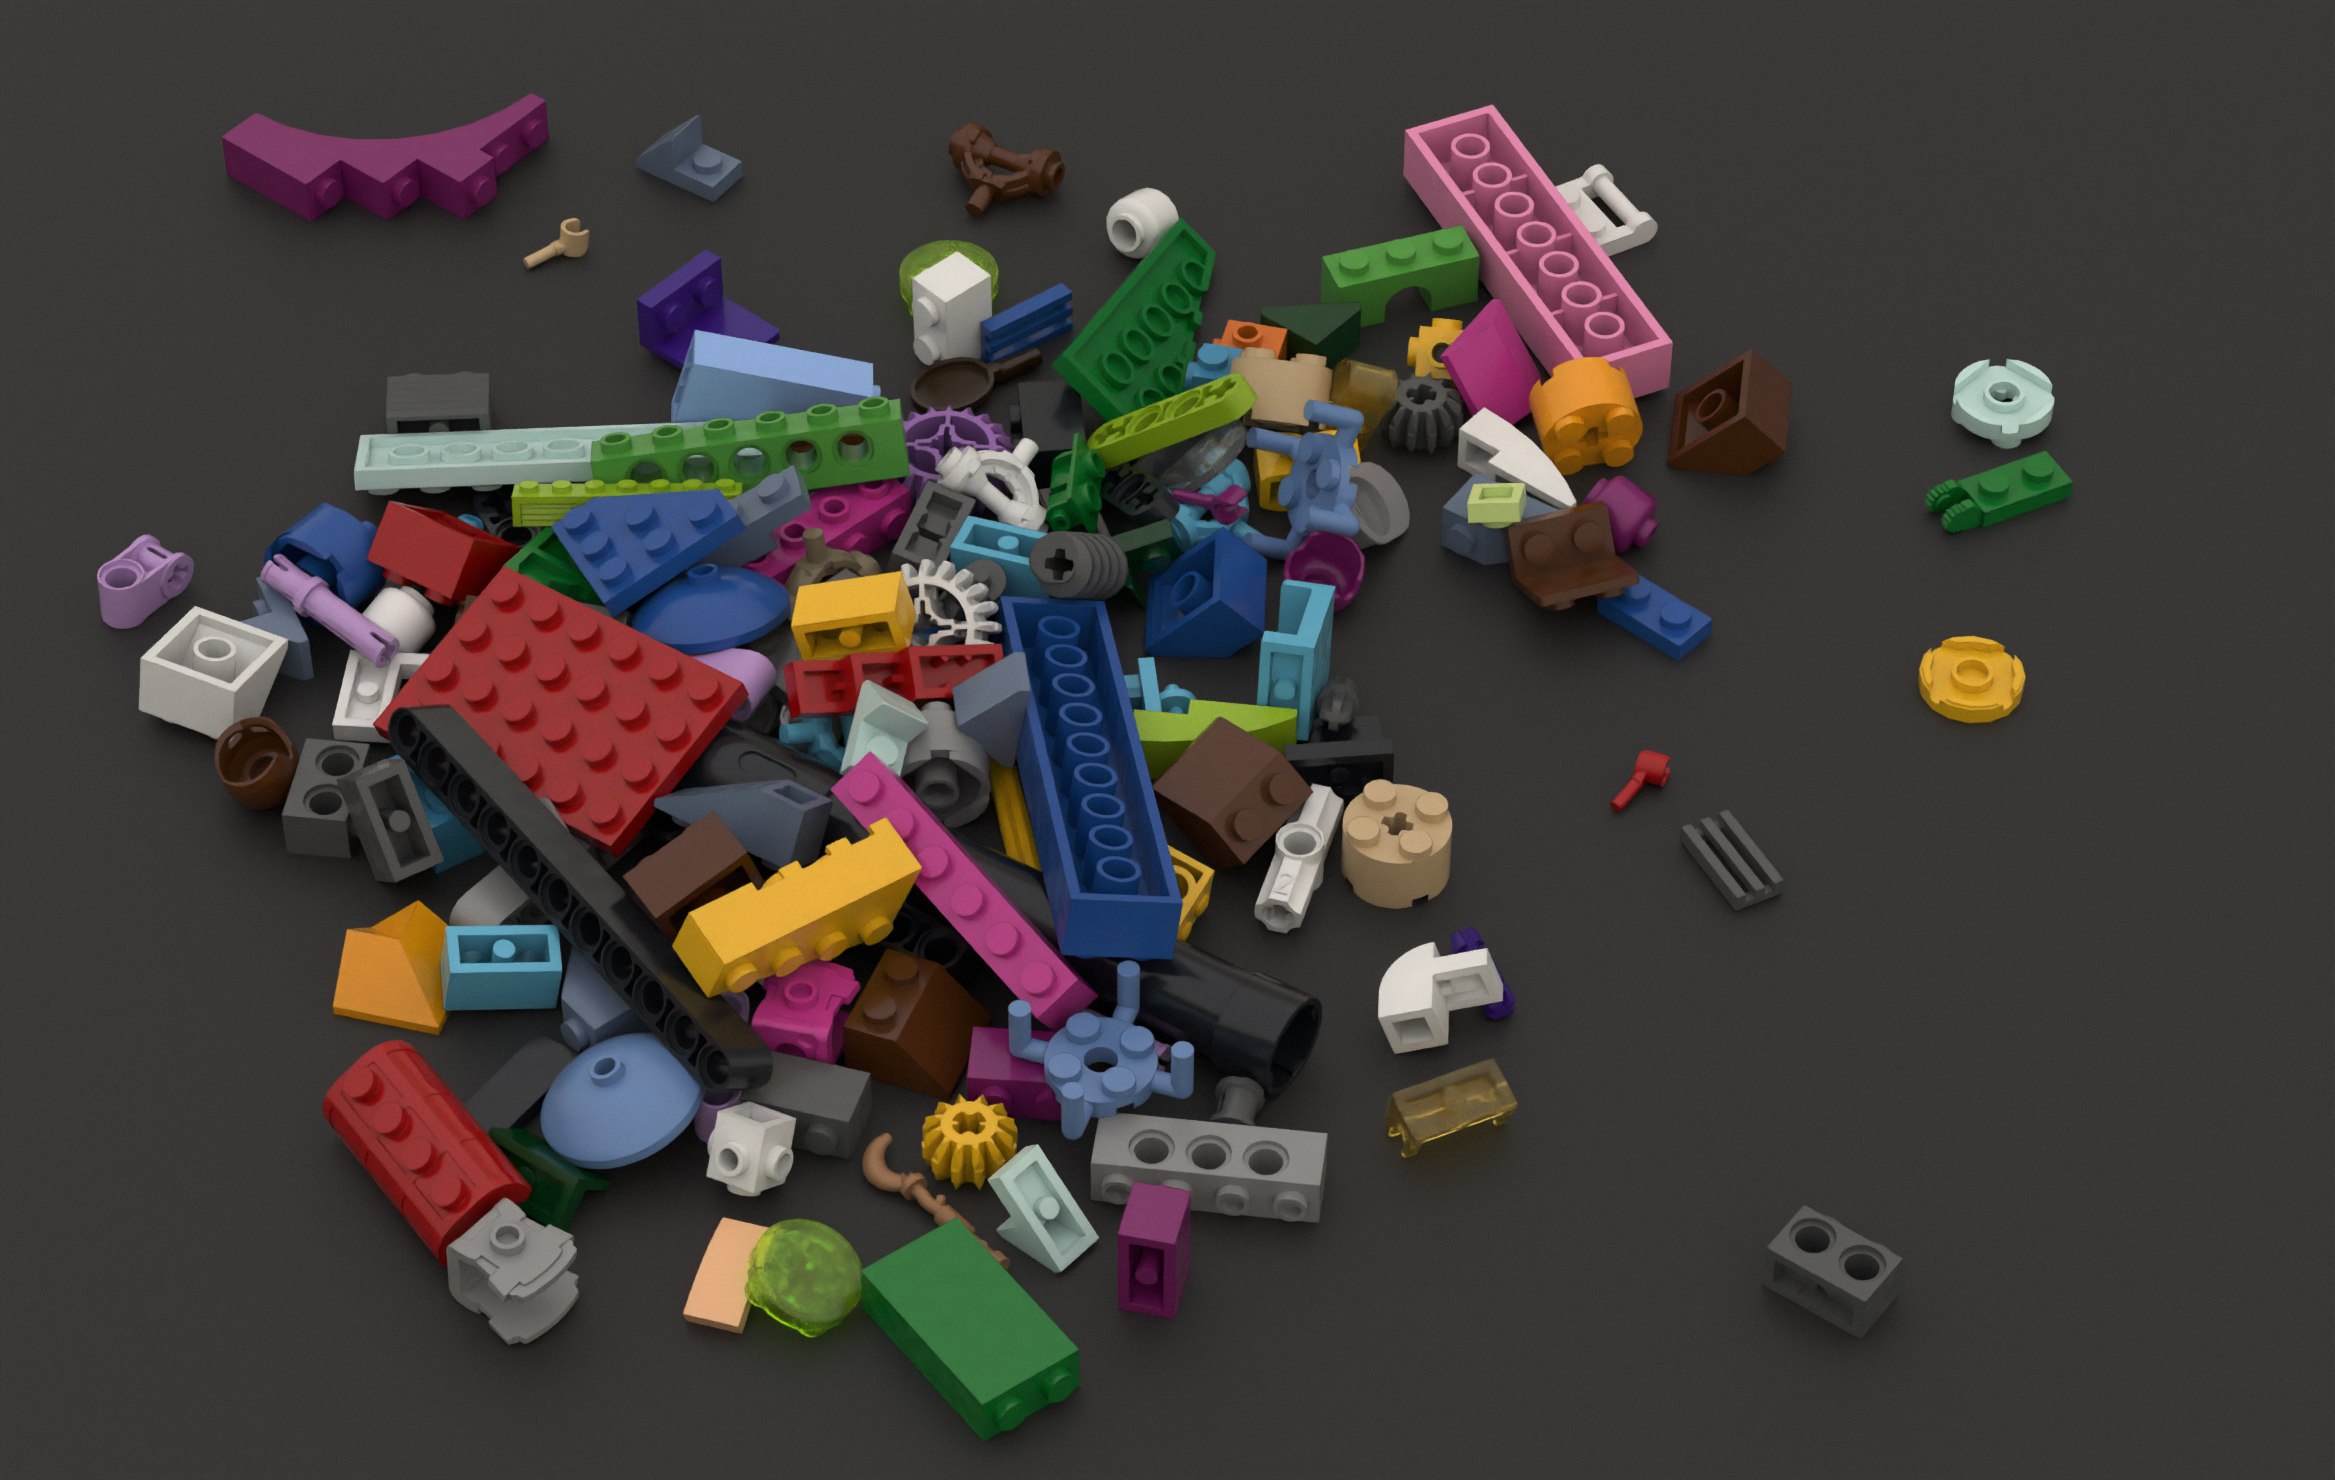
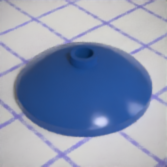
(712, 609)

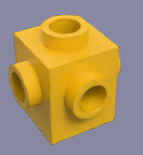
(1423, 349)

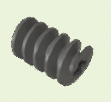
(1079, 565)

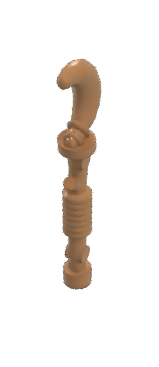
(914, 1187)

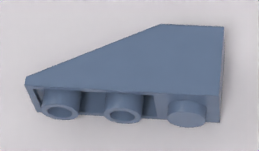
(767, 817)

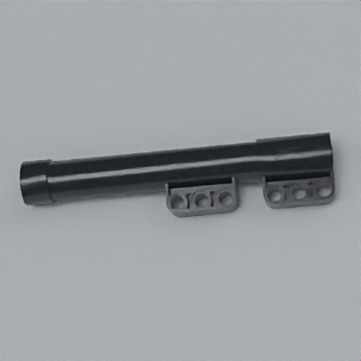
(1232, 1016)

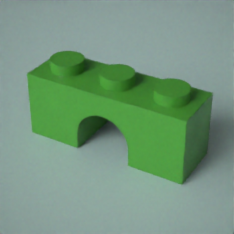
(1437, 262)

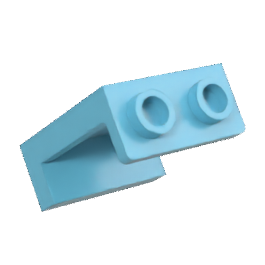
(1298, 655)

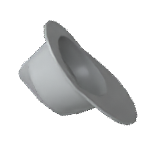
(1378, 506)

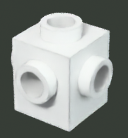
(751, 1148)

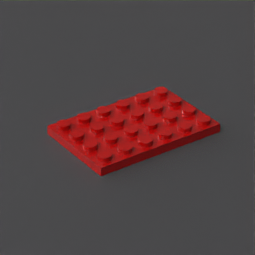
(575, 704)

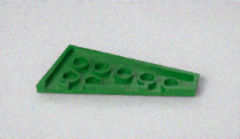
(1144, 333)

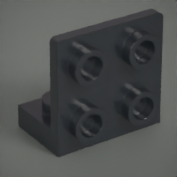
(1344, 757)

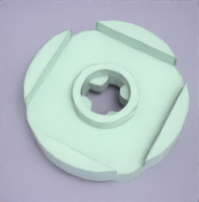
(1979, 407)

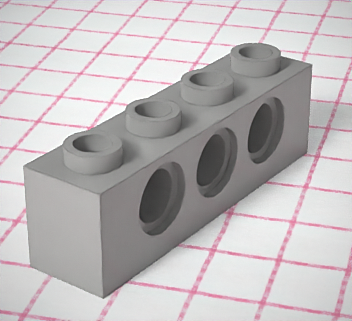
(1222, 1164)

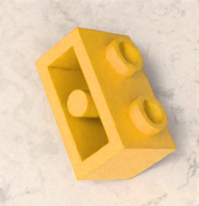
(853, 617)

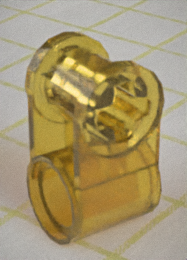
(1365, 389)

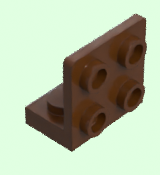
(1567, 557)

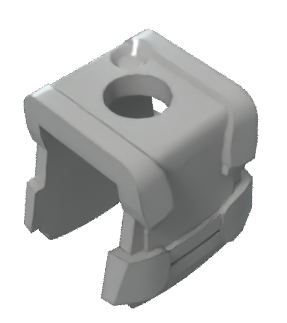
(514, 1273)

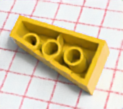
(800, 913)

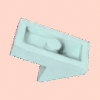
(883, 726)
(1042, 1211)

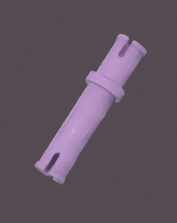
(314, 599)

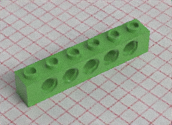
(772, 432)

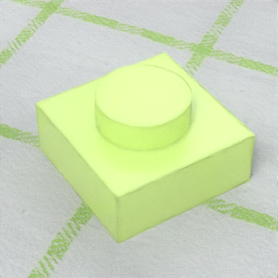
(1496, 504)

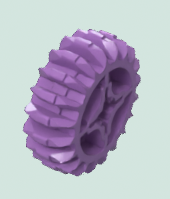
(937, 432)

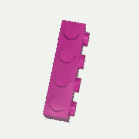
(851, 519)

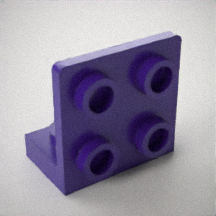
(691, 302)

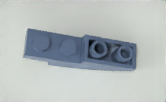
(762, 510)

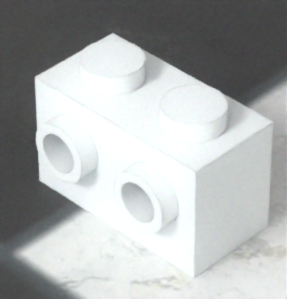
(949, 309)

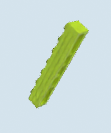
(548, 503)

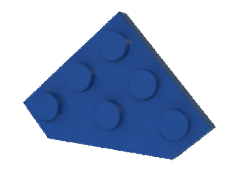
(644, 540)

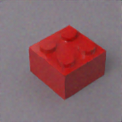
(437, 552)

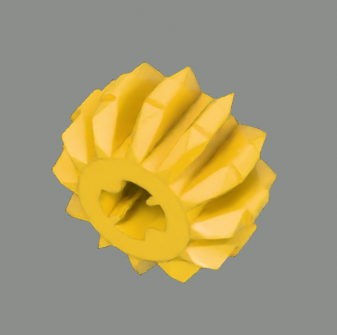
(968, 1140)

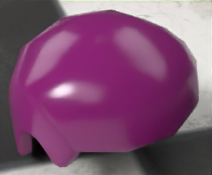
(1328, 561)

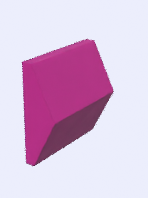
(1492, 365)

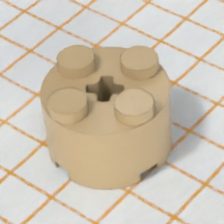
(1283, 387)
(1396, 844)

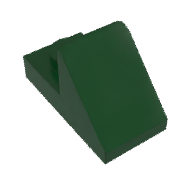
(1148, 550)

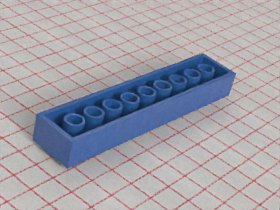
(1089, 785)

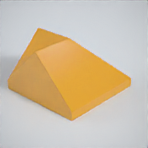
(394, 972)

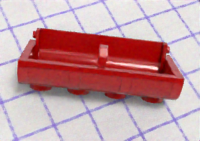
(420, 1144)

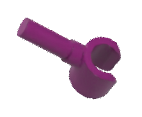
(1223, 507)

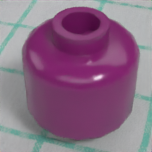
(1629, 511)

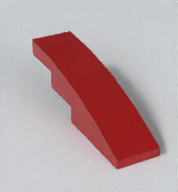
(913, 673)

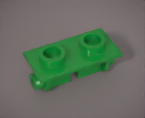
(1075, 488)

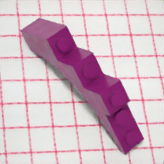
(384, 175)

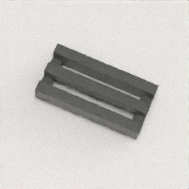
(1740, 857)

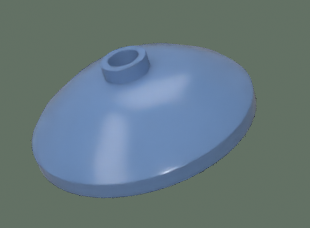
(619, 1102)

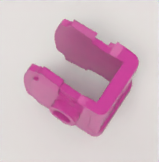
(804, 1012)

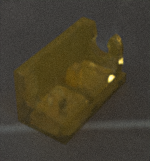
(1449, 1105)

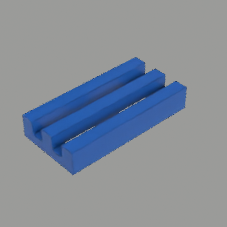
(1027, 324)

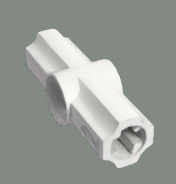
(1299, 860)

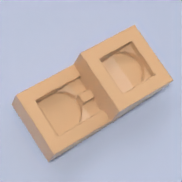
(718, 1288)

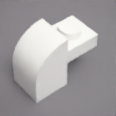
(1425, 987)

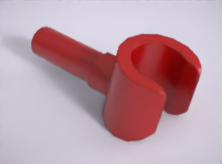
(1649, 768)

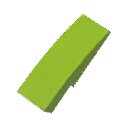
(1169, 734)

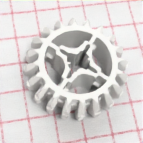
(931, 610)

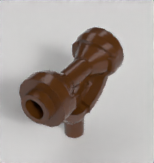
(1034, 171)

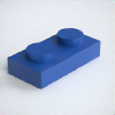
(1657, 618)

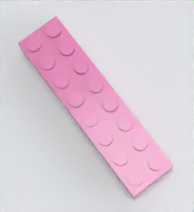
(1534, 248)

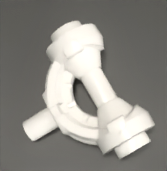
(967, 472)

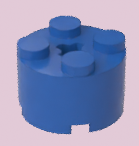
(334, 548)

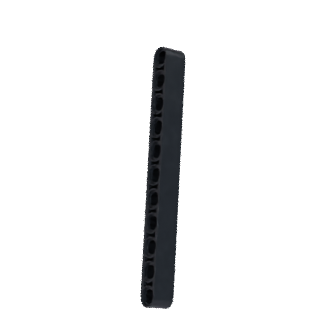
(580, 898)

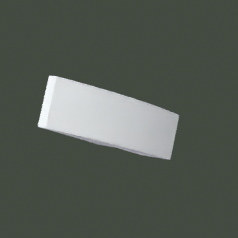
(1508, 456)

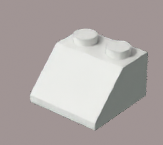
(209, 672)

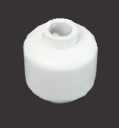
(1140, 221)
(403, 615)

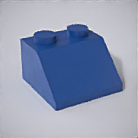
(1207, 600)

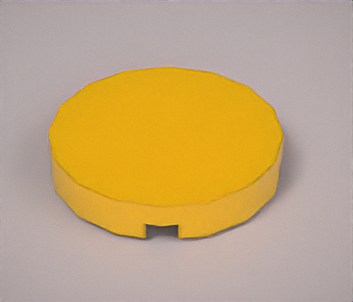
(1971, 680)

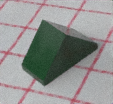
(1318, 329)

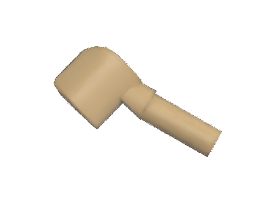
(571, 244)

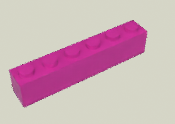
(968, 895)

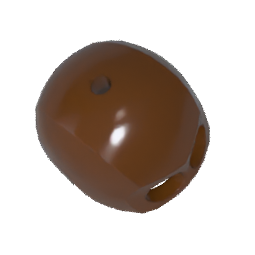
(256, 763)

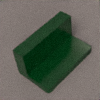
(554, 1181)

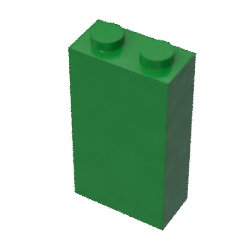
(970, 1329)

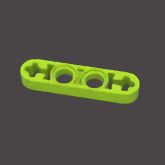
(1173, 420)

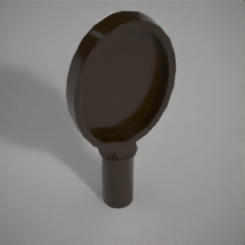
(966, 380)

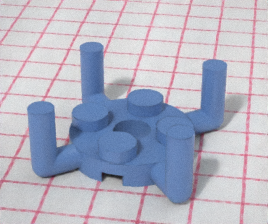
(1319, 484)
(1102, 1039)

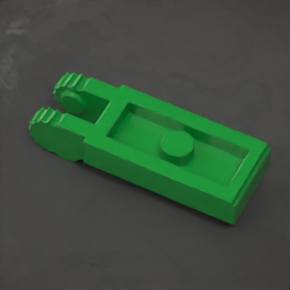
(1999, 493)

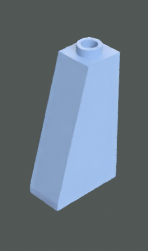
(749, 377)

